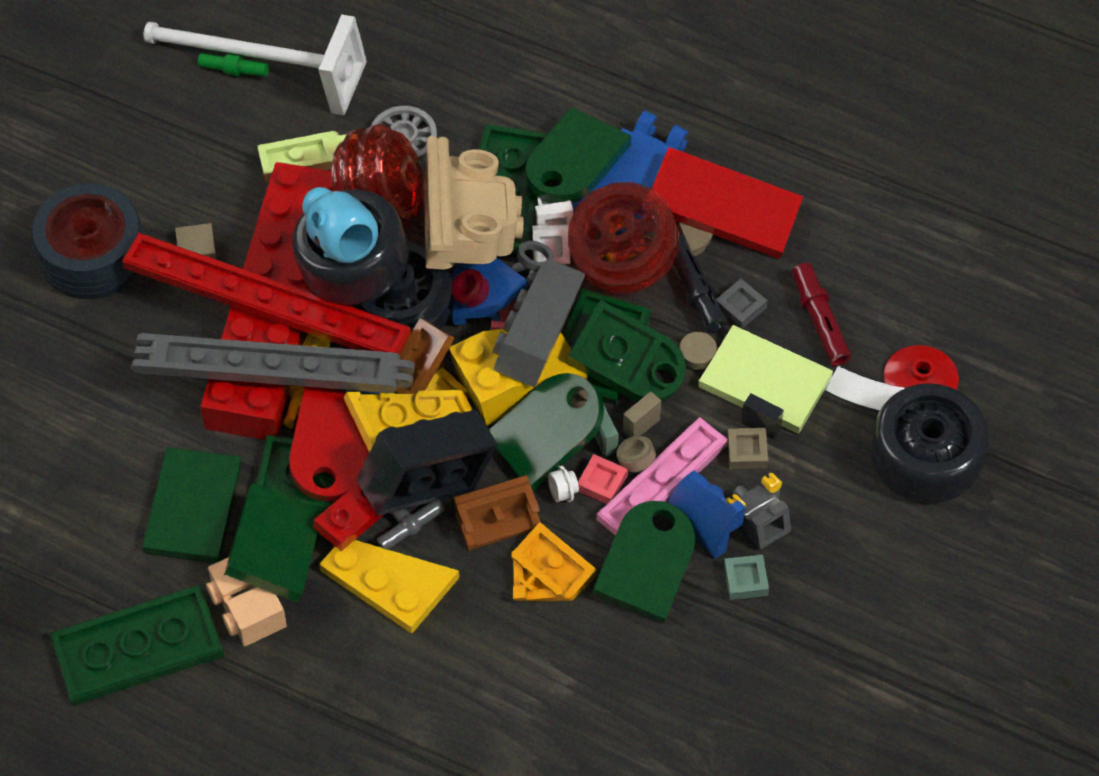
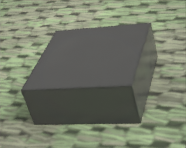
(741, 303)

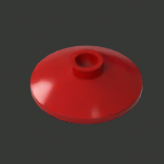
(903, 367)

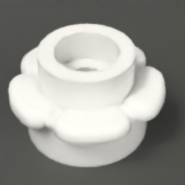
(563, 484)

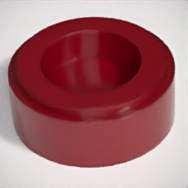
(470, 288)

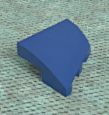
(707, 512)

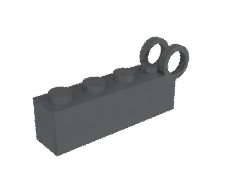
(539, 315)

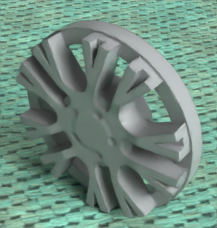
(409, 128)

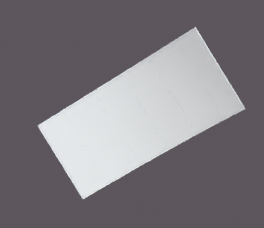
(860, 389)

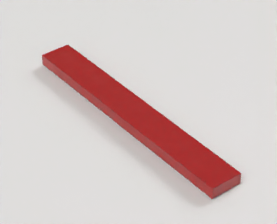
(264, 296)

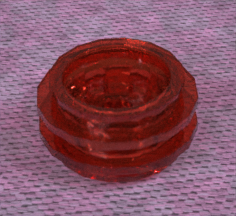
(383, 164)
(613, 209)

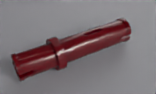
(815, 301)

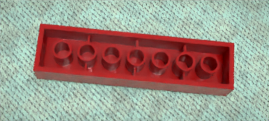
(253, 407)

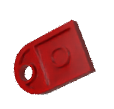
(326, 442)

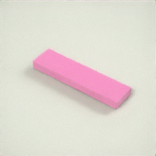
(689, 452)

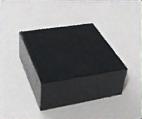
(762, 414)

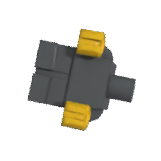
(764, 514)

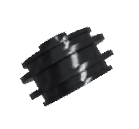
(401, 301)

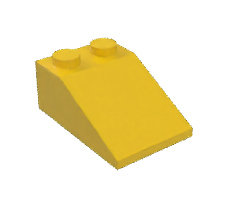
(495, 392)

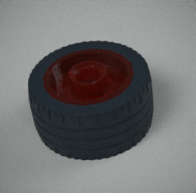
(84, 238)

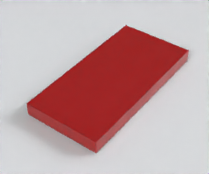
(727, 202)

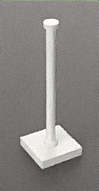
(338, 68)

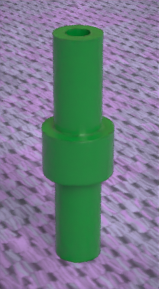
(233, 65)

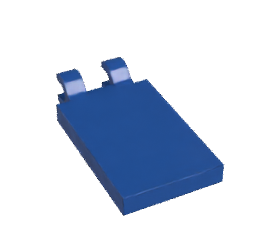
(643, 157)

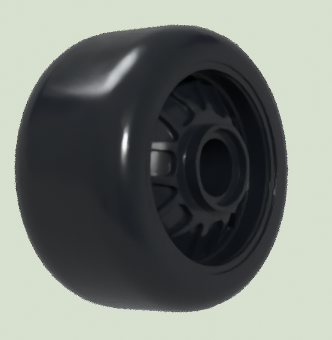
(363, 279)
(929, 443)

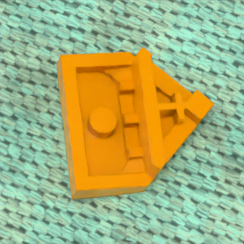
(548, 568)

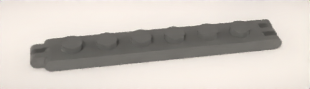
(271, 363)

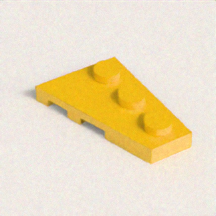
(384, 410)
(390, 581)

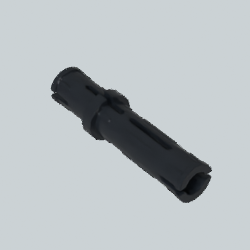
(701, 294)

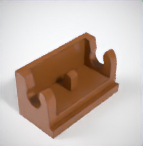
(497, 512)

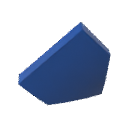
(504, 288)

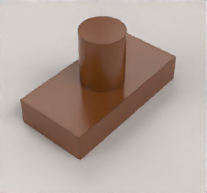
(426, 350)

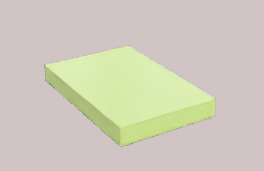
(771, 372)

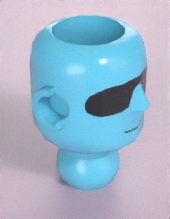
(339, 225)

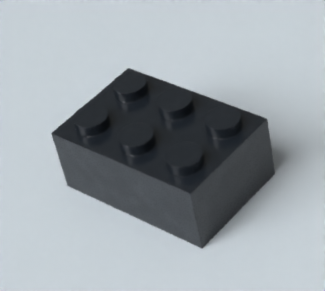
(426, 461)

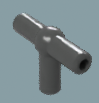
(409, 523)

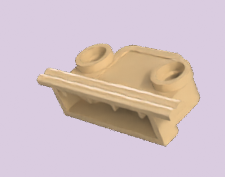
(467, 208)

